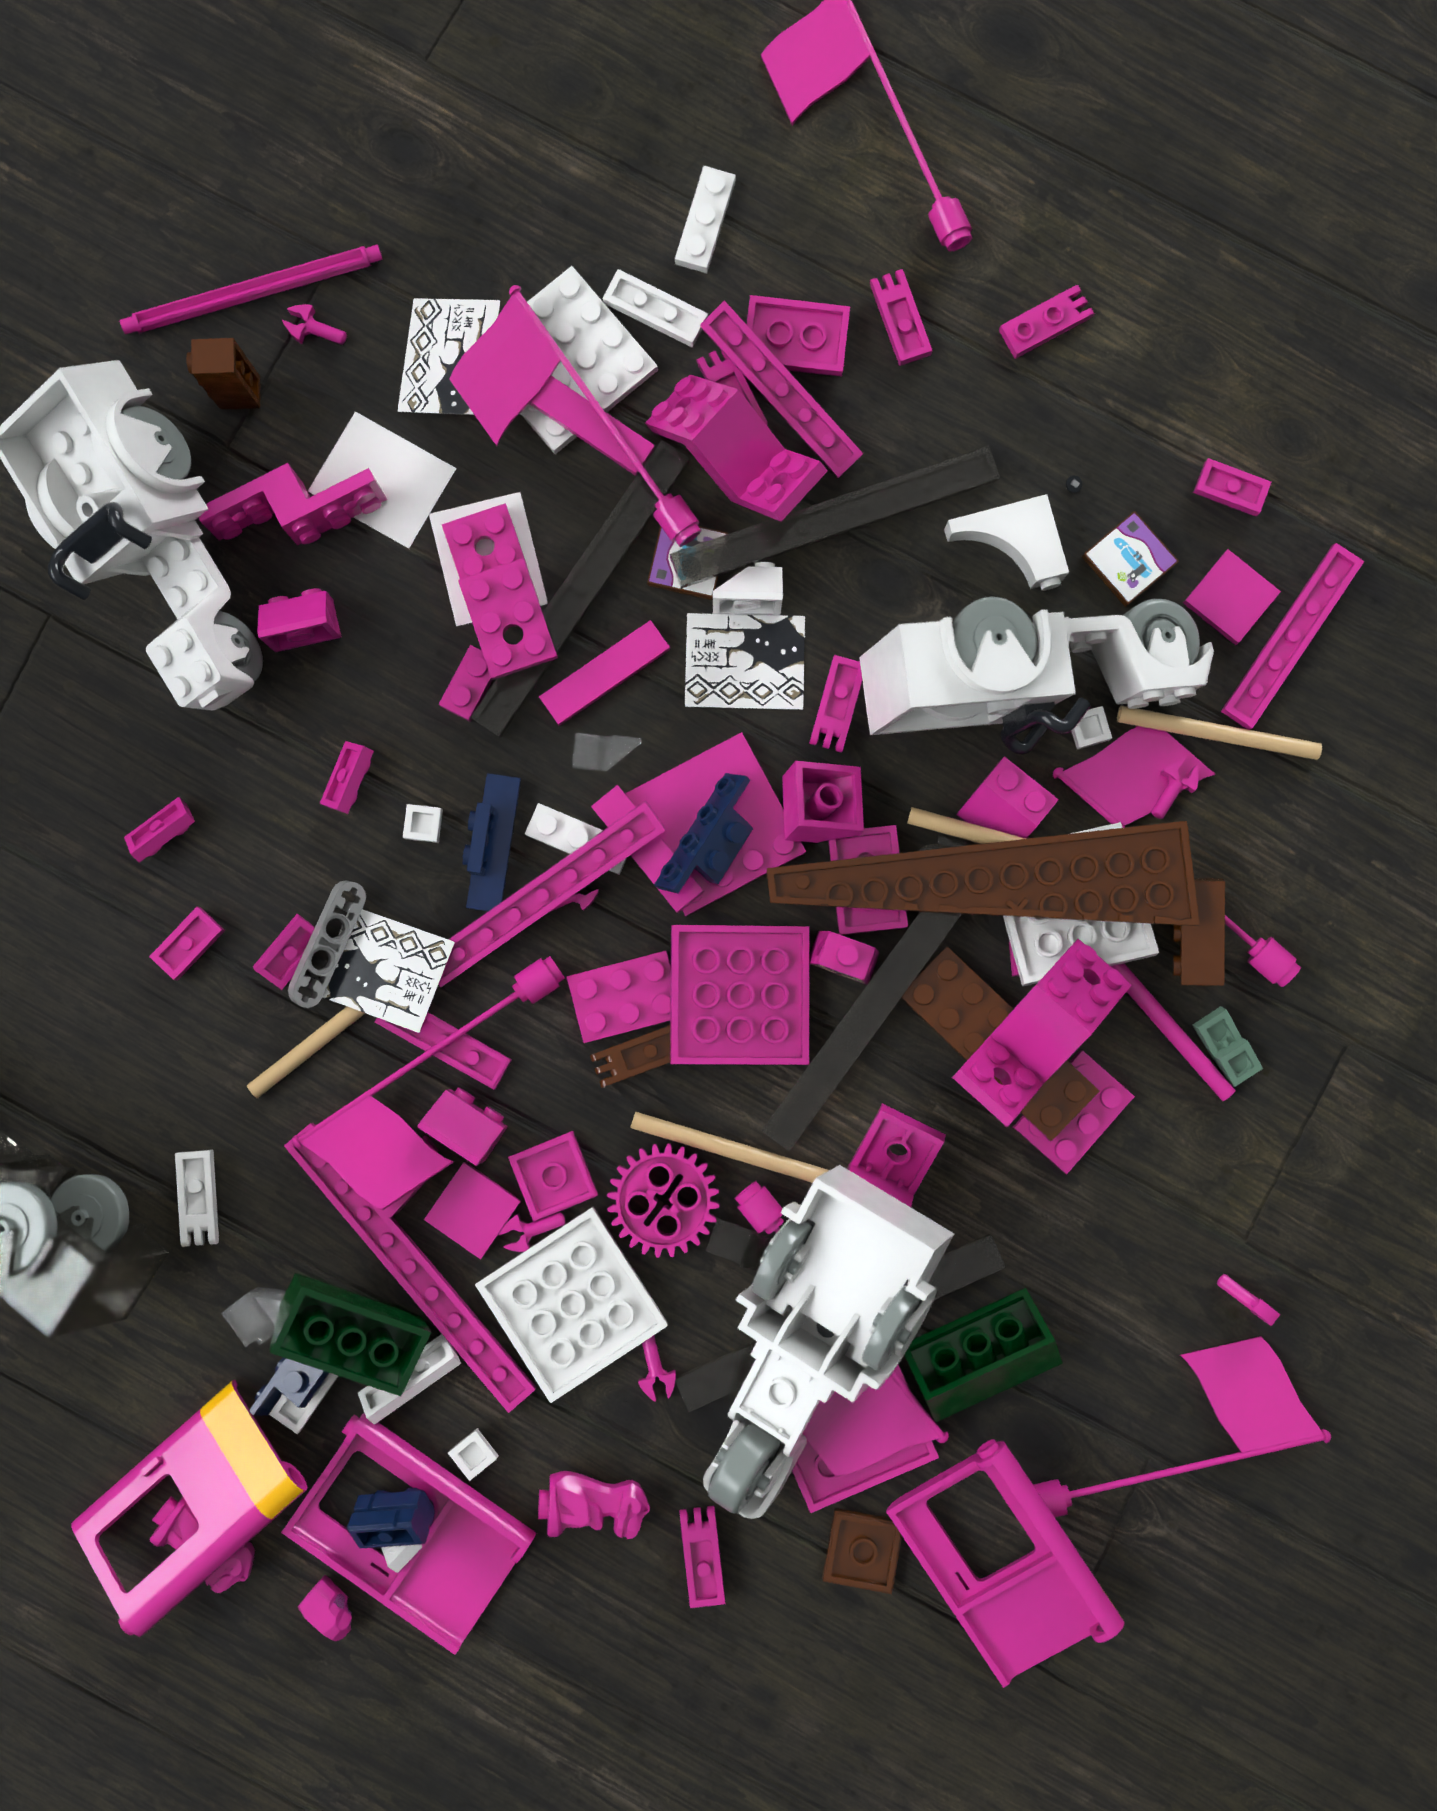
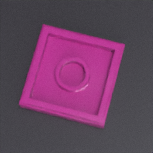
(1231, 597)
(553, 1176)
(472, 1210)

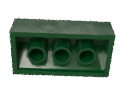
(348, 1335)
(982, 1354)

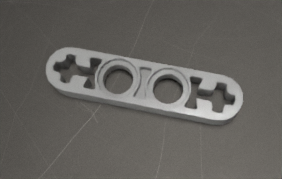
(321, 941)

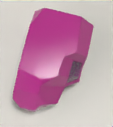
(327, 1609)

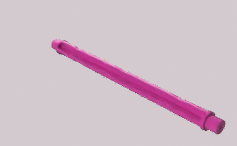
(251, 289)

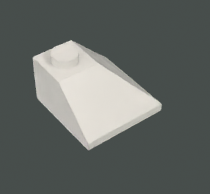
(751, 592)

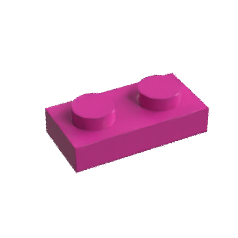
(1232, 487)
(467, 685)
(347, 777)
(159, 829)
(187, 943)
(284, 954)

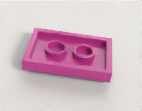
(801, 333)
(871, 842)
(622, 996)
(1088, 1124)

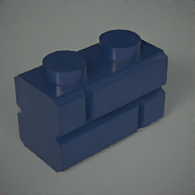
(391, 1519)

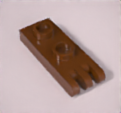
(634, 1056)

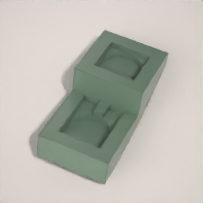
(1227, 1047)

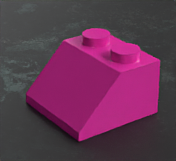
(298, 620)
(1008, 801)
(822, 802)
(464, 1125)

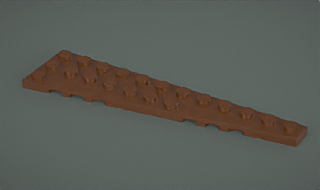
(1090, 876)

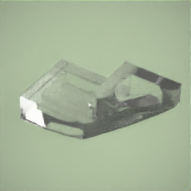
(601, 752)

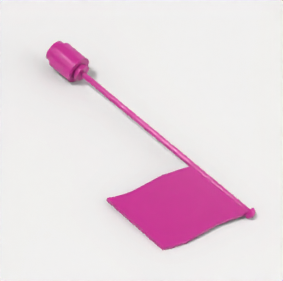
(822, 55)
(512, 367)
(1125, 786)
(375, 1145)
(1250, 1402)
(879, 1421)

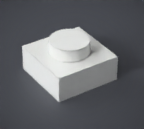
(1092, 729)
(422, 823)
(473, 1454)
(399, 1556)

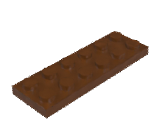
(967, 1013)

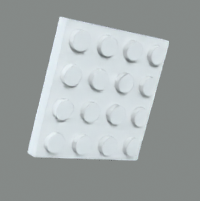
(595, 346)
(1043, 941)
(571, 1304)

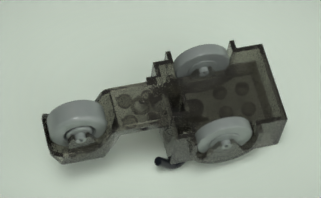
(60, 1244)

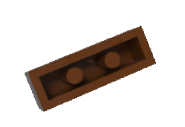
(224, 373)
(1203, 946)

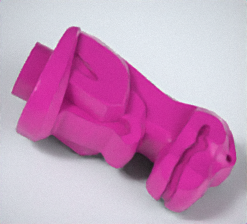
(584, 1501)
(179, 1524)

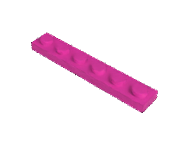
(781, 389)
(1292, 636)

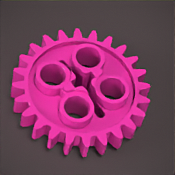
(689, 1218)

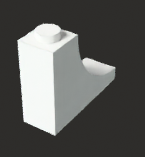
(1024, 533)

